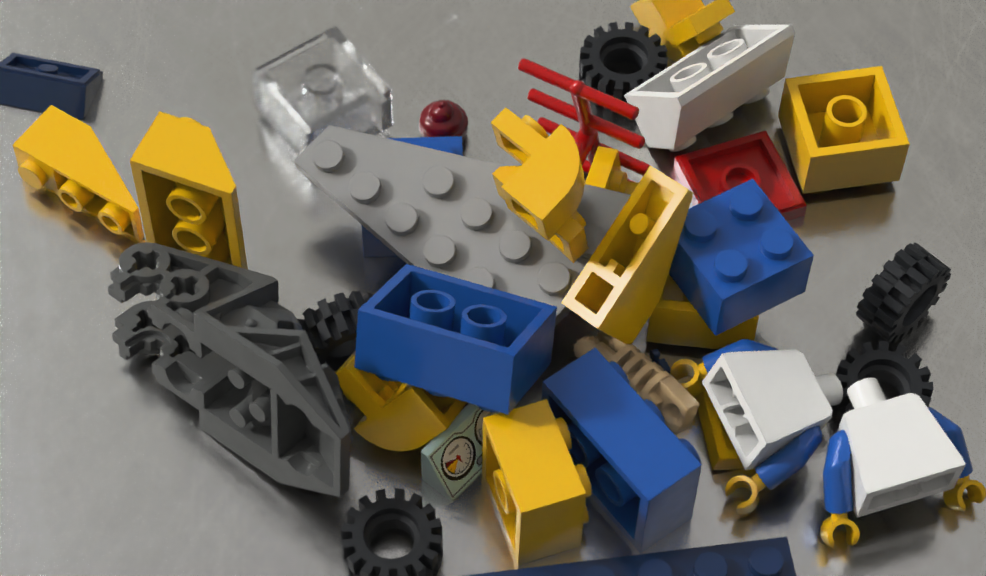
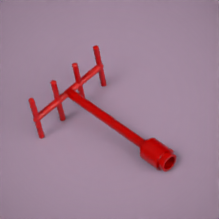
(587, 136)

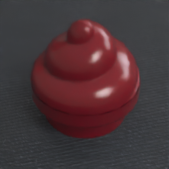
(443, 119)

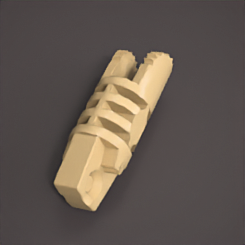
(646, 379)

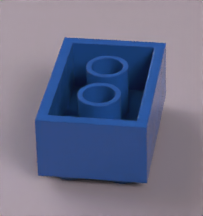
(455, 338)
(633, 460)

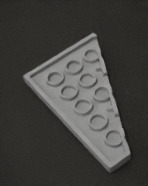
(448, 215)

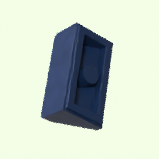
(42, 82)

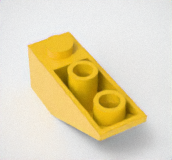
(72, 164)

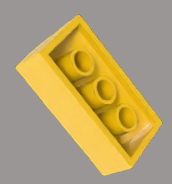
(187, 191)

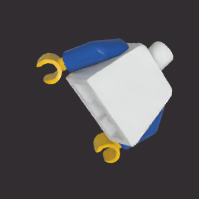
(767, 406)
(890, 457)

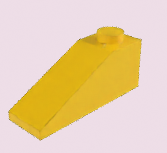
(633, 259)

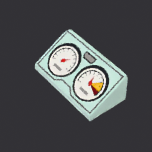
(455, 456)

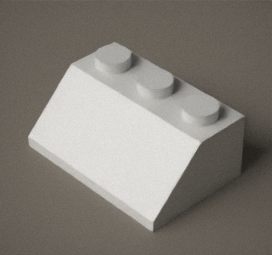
(711, 84)

